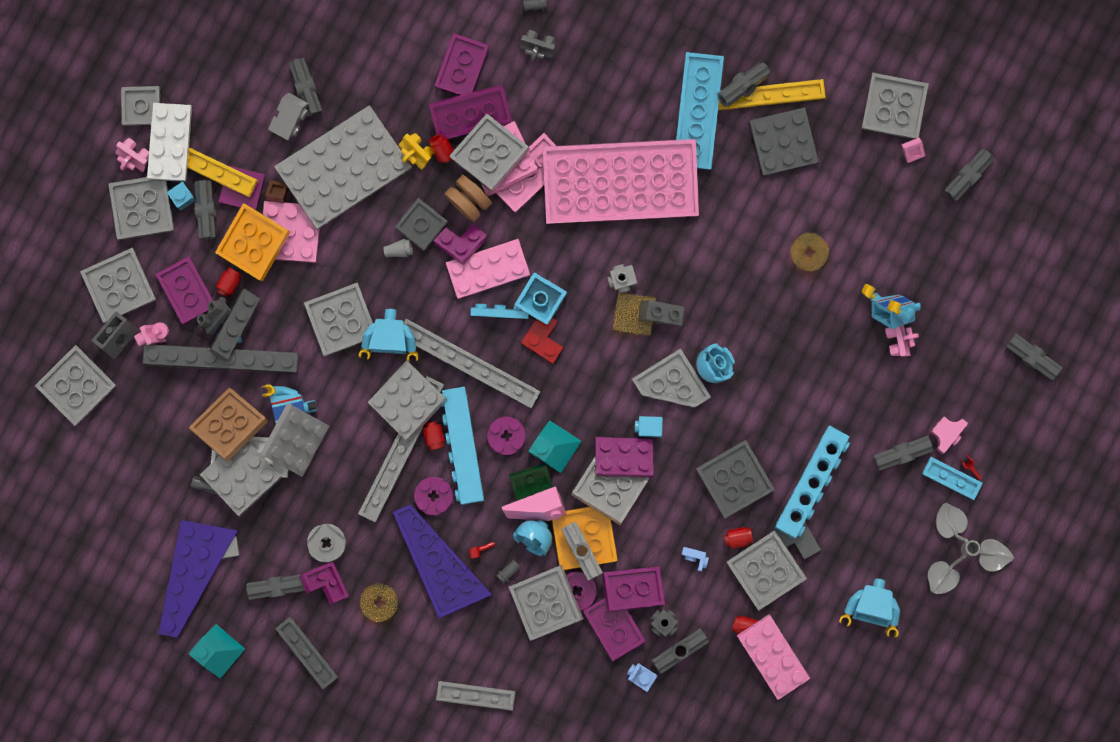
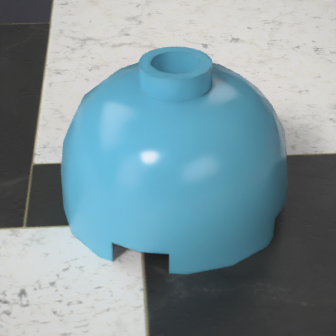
(715, 364)
(534, 536)

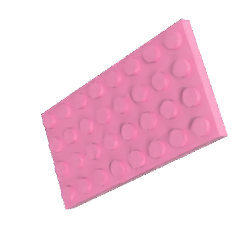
(620, 181)

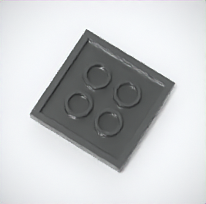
(783, 142)
(735, 479)

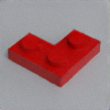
(538, 340)

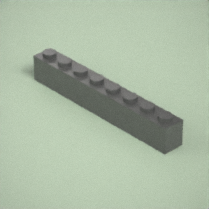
(238, 360)

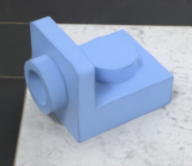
(691, 555)
(641, 676)

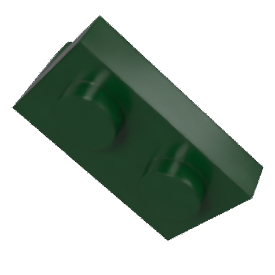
(530, 481)

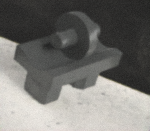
(537, 48)
(217, 314)

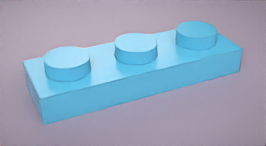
(498, 311)
(952, 478)

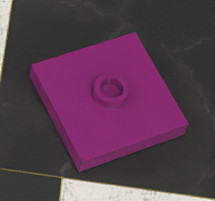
(235, 199)

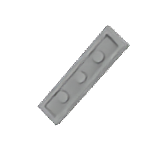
(475, 695)

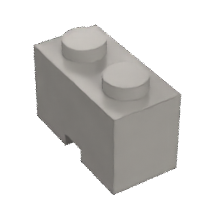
(290, 114)

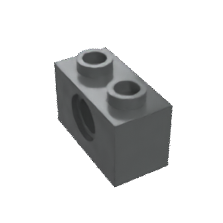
(661, 313)
(115, 335)

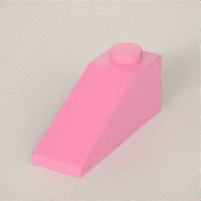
(540, 506)

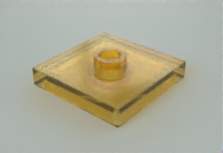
(628, 313)

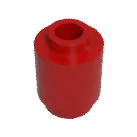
(441, 148)
(228, 282)
(433, 436)
(738, 537)
(742, 623)

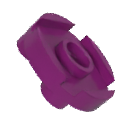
(499, 444)
(442, 489)
(589, 589)

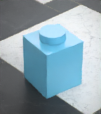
(181, 196)
(649, 427)

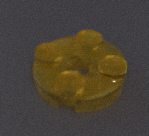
(803, 261)
(370, 609)

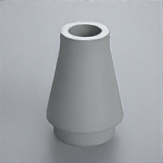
(399, 249)

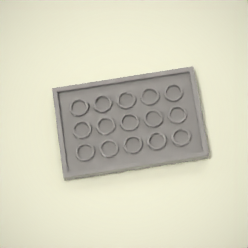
(342, 167)

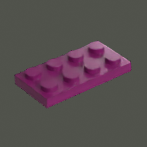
(462, 113)

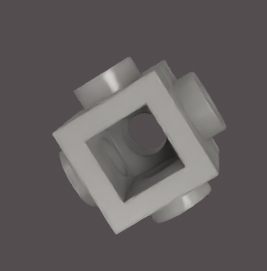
(621, 271)

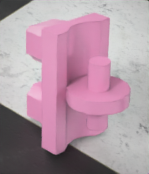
(130, 158)
(152, 334)
(902, 347)

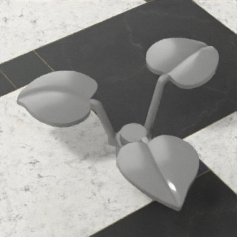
(992, 553)

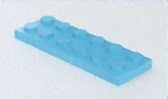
(700, 104)

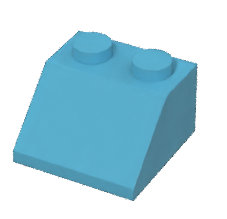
(541, 298)

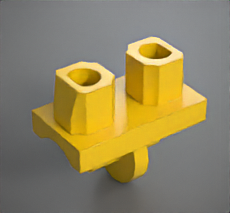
(413, 152)

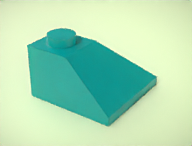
(554, 446)
(217, 651)

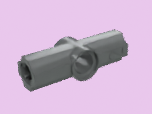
(743, 84)
(305, 86)
(969, 175)
(205, 209)
(1034, 357)
(903, 453)
(274, 587)
(669, 658)

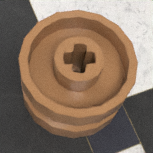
(470, 196)

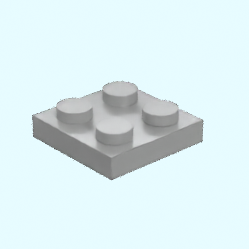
(138, 104)

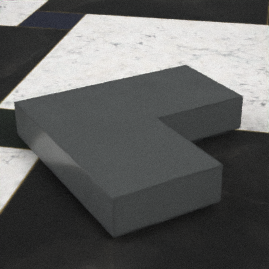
(805, 544)

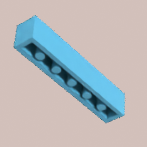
(463, 446)

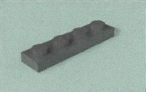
(234, 325)
(306, 652)

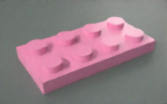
(522, 191)
(488, 269)
(773, 657)

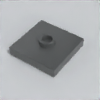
(421, 224)

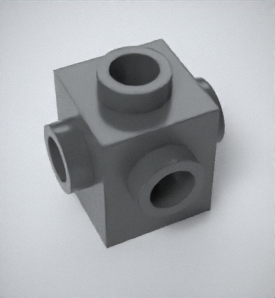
(658, 629)

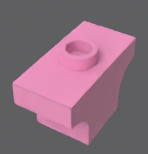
(947, 433)

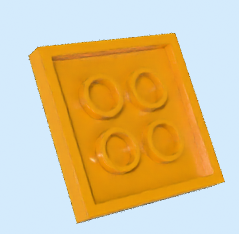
(252, 242)
(596, 531)

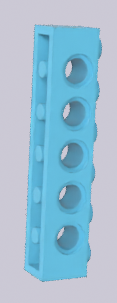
(830, 437)

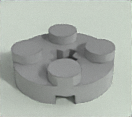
(315, 543)

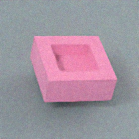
(913, 150)

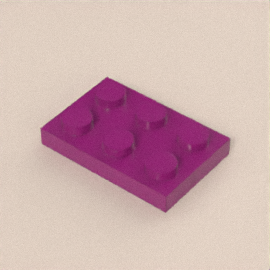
(461, 65)
(185, 290)
(624, 457)
(633, 589)
(614, 629)

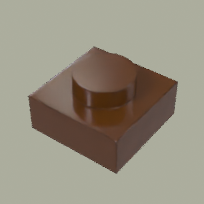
(276, 191)

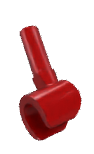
(970, 465)
(475, 551)

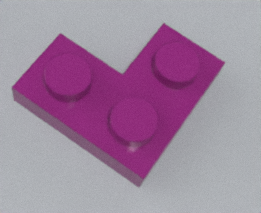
(461, 247)
(326, 578)

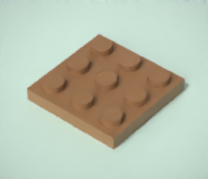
(228, 424)

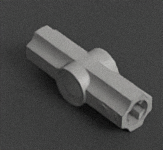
(588, 562)

